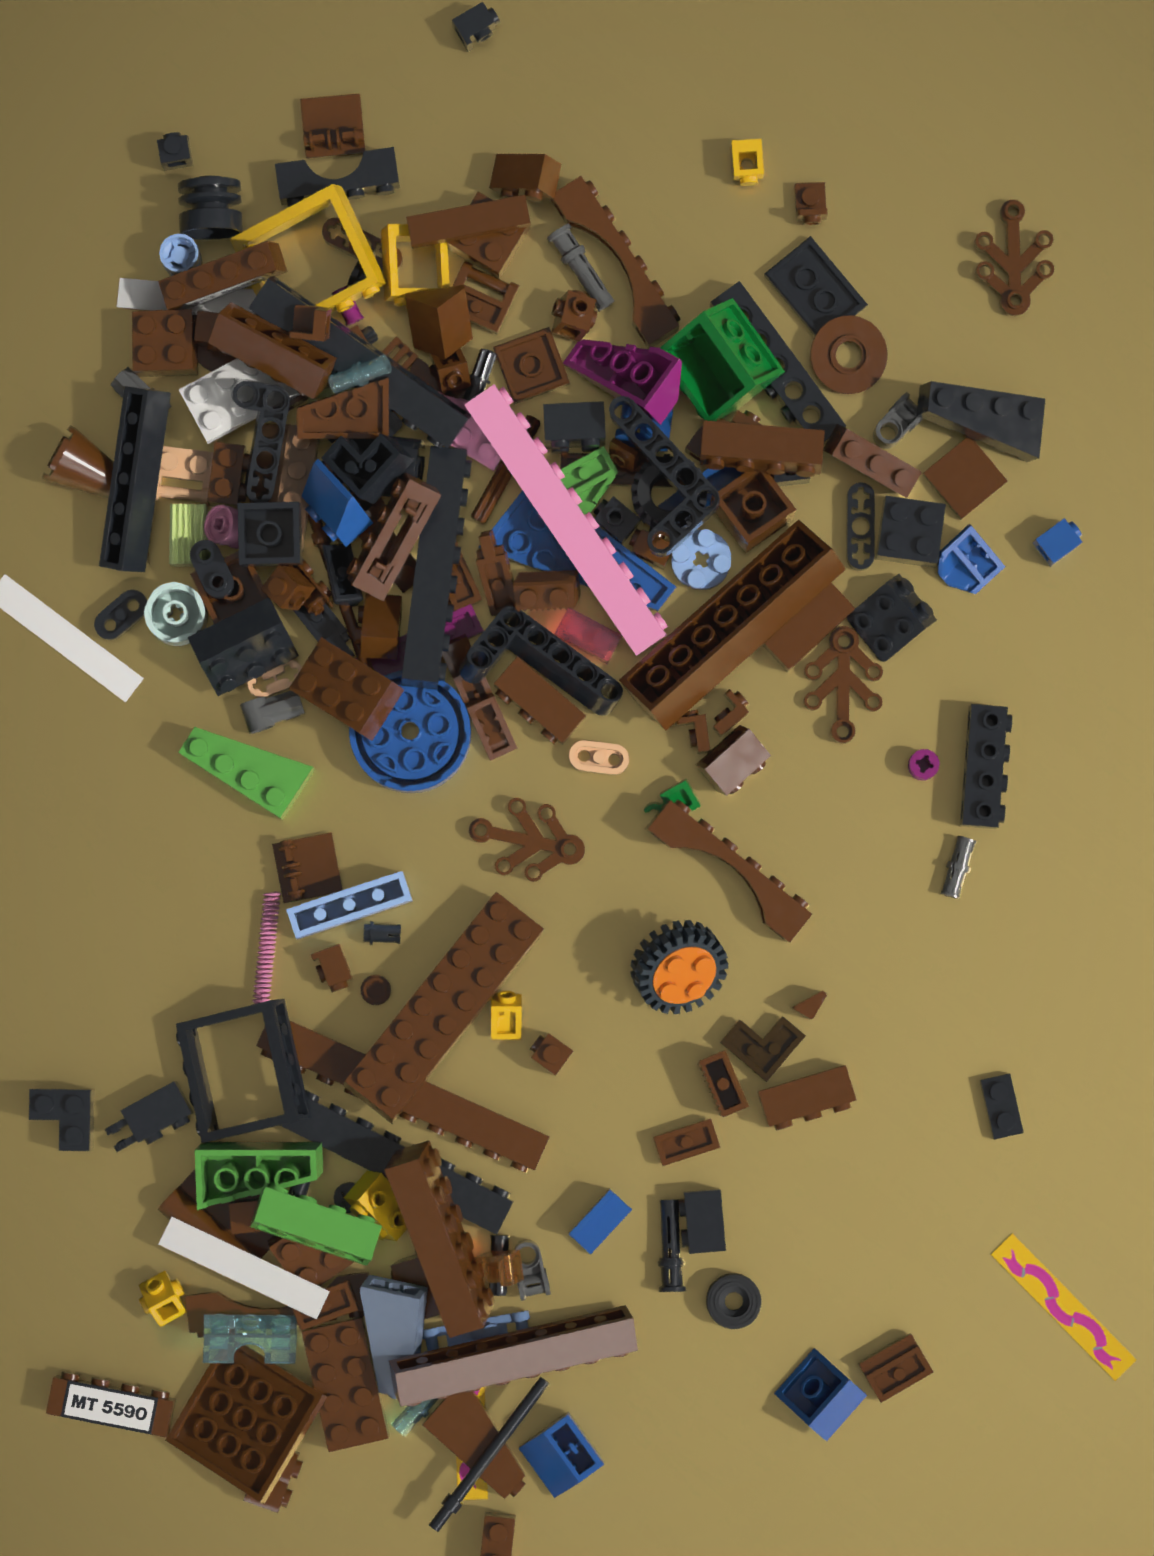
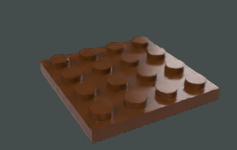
(246, 1421)

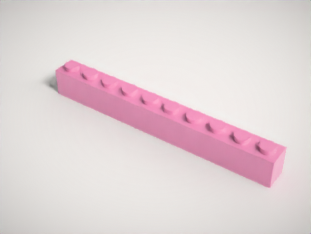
(565, 519)

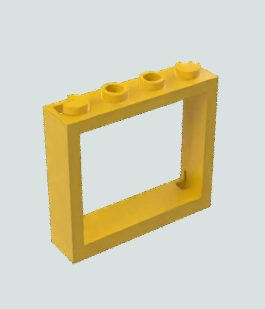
(300, 211)

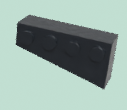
(997, 418)

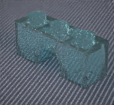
(271, 1333)

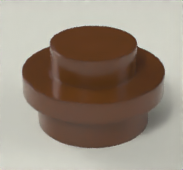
(375, 990)

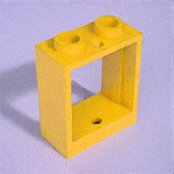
(400, 233)

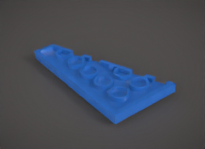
(533, 544)

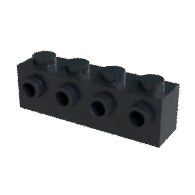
(984, 766)

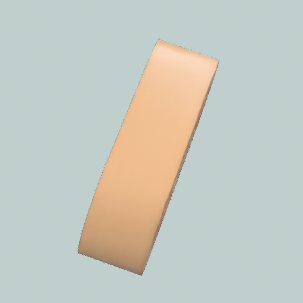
(277, 686)

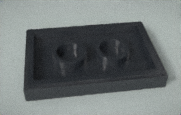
(814, 286)

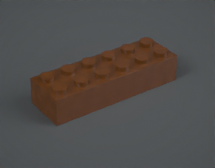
(440, 1238)

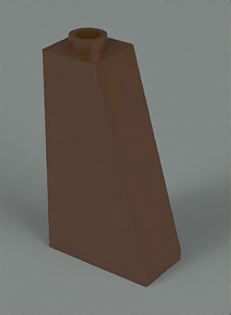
(467, 1431)

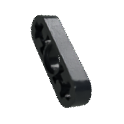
(852, 549)

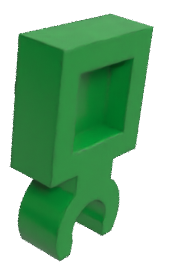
(680, 791)

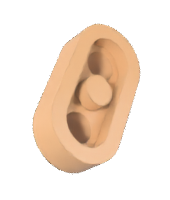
(599, 756)

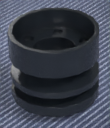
(210, 206)

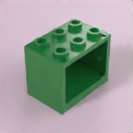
(722, 361)

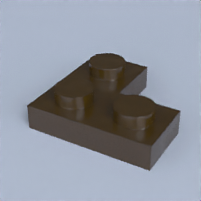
(764, 1054)

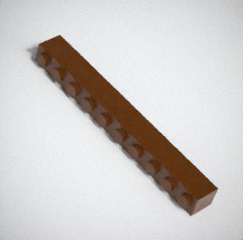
(431, 1103)

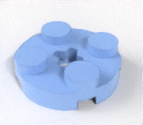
(718, 563)

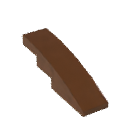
(479, 703)

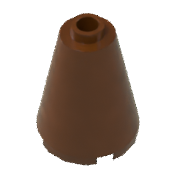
(80, 465)

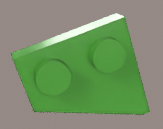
(590, 477)

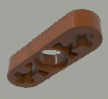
(338, 242)

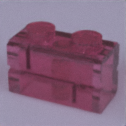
(588, 635)

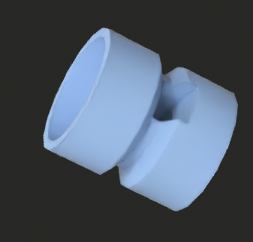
(179, 254)

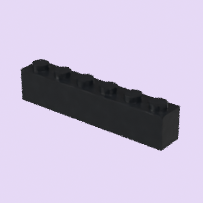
(134, 479)

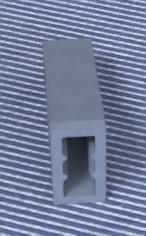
(393, 1322)

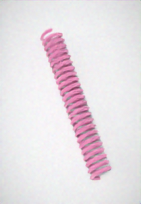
(266, 947)

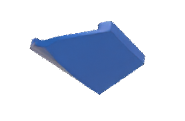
(968, 562)

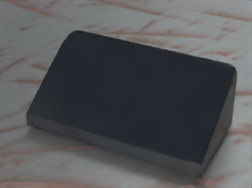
(337, 560)

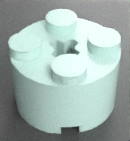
(160, 607)

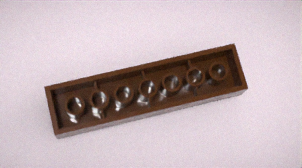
(732, 624)
(443, 1007)

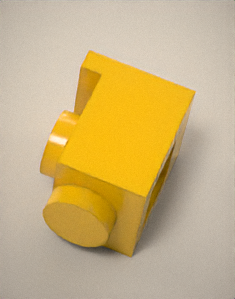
(750, 151)

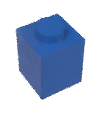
(1058, 541)

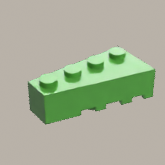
(244, 1168)

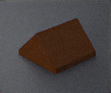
(439, 320)

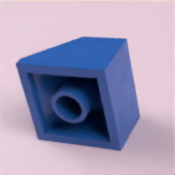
(333, 505)
(820, 1394)

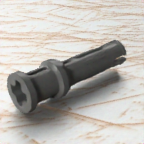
(574, 256)

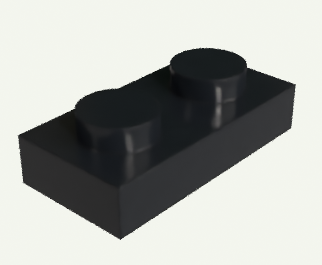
(1001, 1106)

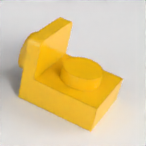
(506, 1015)

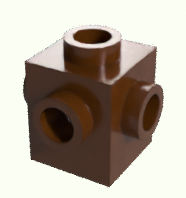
(574, 315)

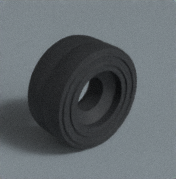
(733, 1318)

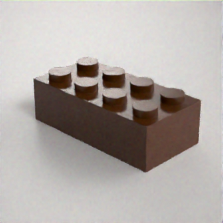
(345, 1373)

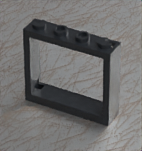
(284, 1061)

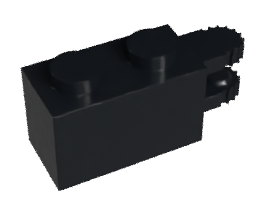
(152, 1115)

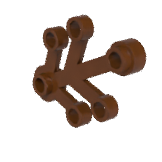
(1014, 263)
(843, 679)
(532, 841)

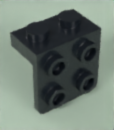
(891, 617)

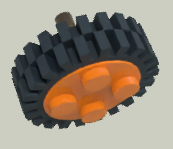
(679, 967)

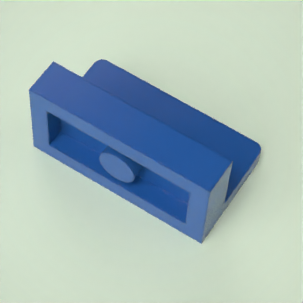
(600, 1221)

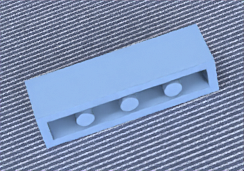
(349, 905)

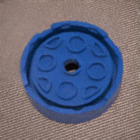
(428, 758)

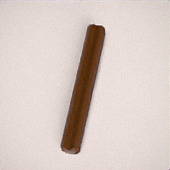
(498, 483)

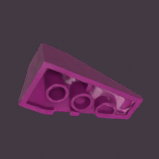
(642, 374)

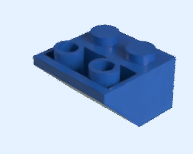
(561, 1455)

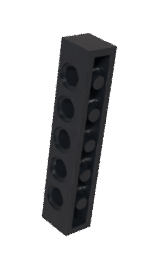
(794, 373)

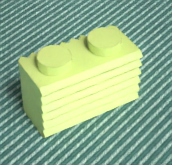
(186, 530)

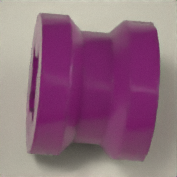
(917, 766)

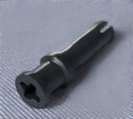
(671, 1263)

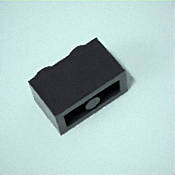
(703, 1221)

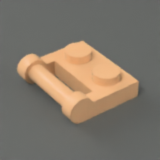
(185, 465)

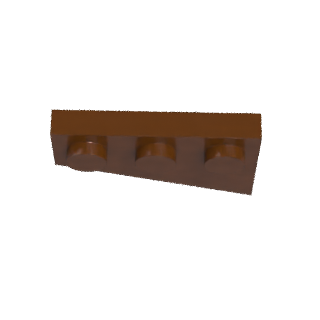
(351, 414)

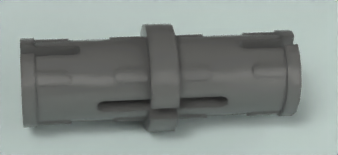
(958, 867)

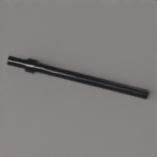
(452, 1502)

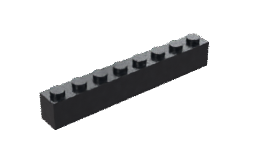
(408, 395)
(434, 570)
(373, 1152)

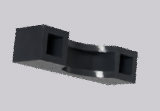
(374, 174)

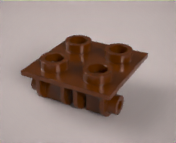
(332, 126)
(307, 867)

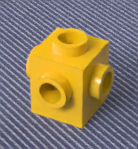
(162, 1298)

